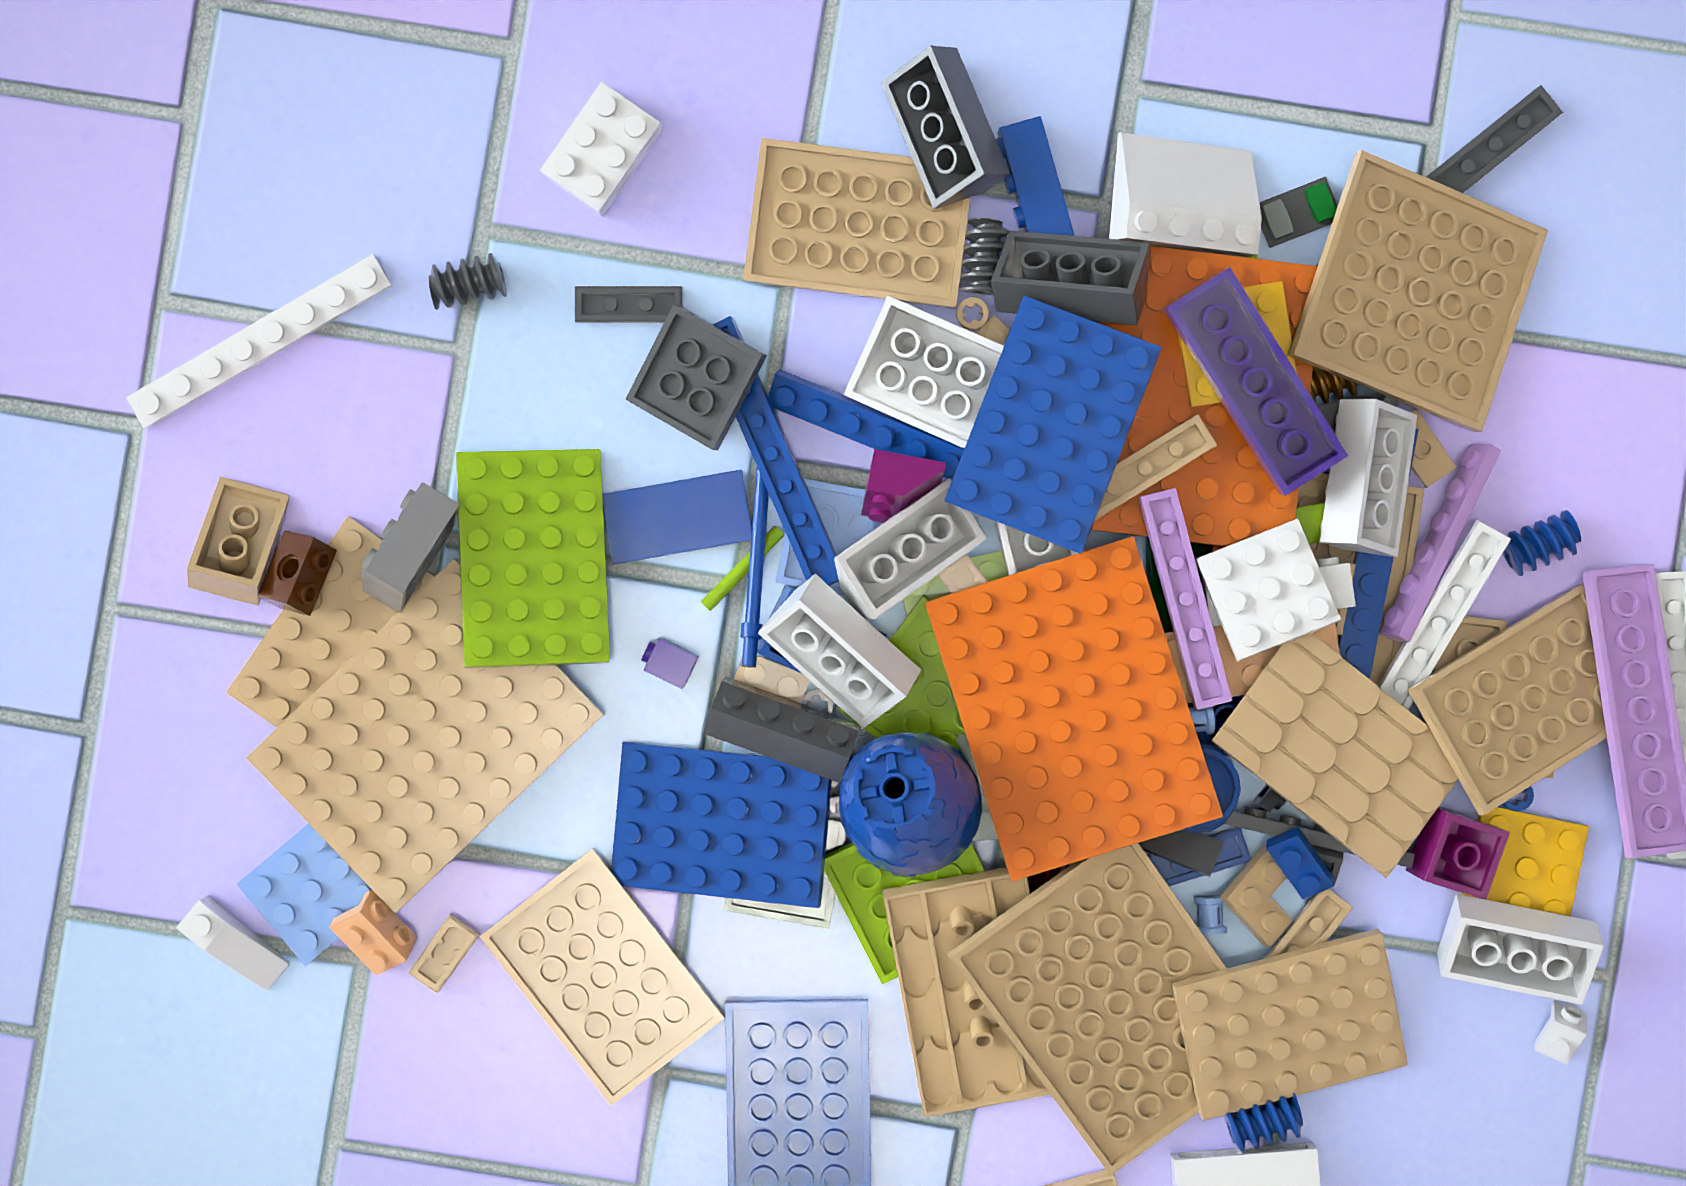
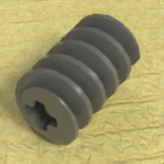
(984, 254)
(466, 281)

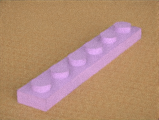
(1440, 542)
(1185, 599)

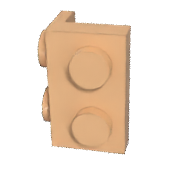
(375, 934)

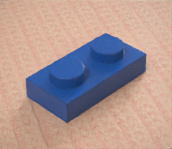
(1300, 863)

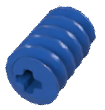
(1542, 541)
(1265, 1122)

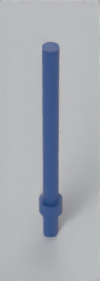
(751, 626)

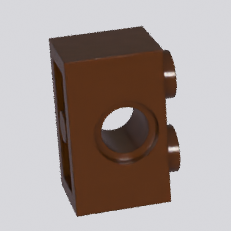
(297, 573)

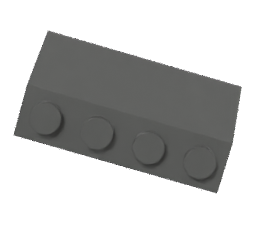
(945, 126)
(1073, 273)
(781, 729)

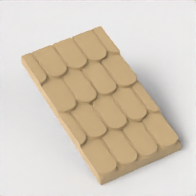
(1339, 751)
(955, 1041)

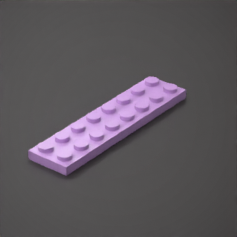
(1638, 708)

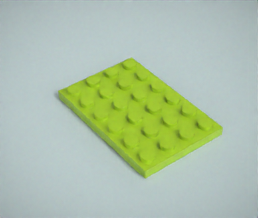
(532, 558)

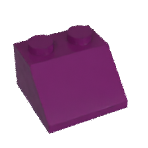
(897, 482)
(1458, 852)

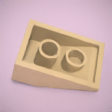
(237, 541)

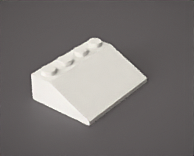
(1185, 196)
(924, 371)

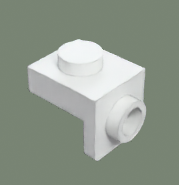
(1562, 1032)

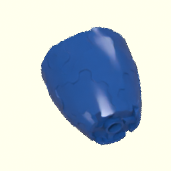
(924, 825)

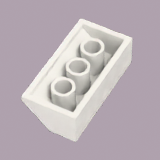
(1370, 484)
(906, 552)
(840, 651)

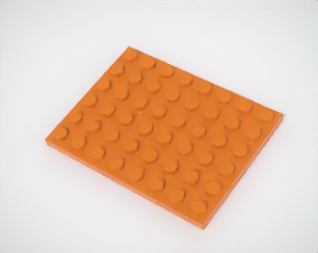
(1225, 489)
(1073, 709)

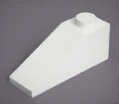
(232, 943)

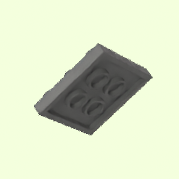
(696, 377)

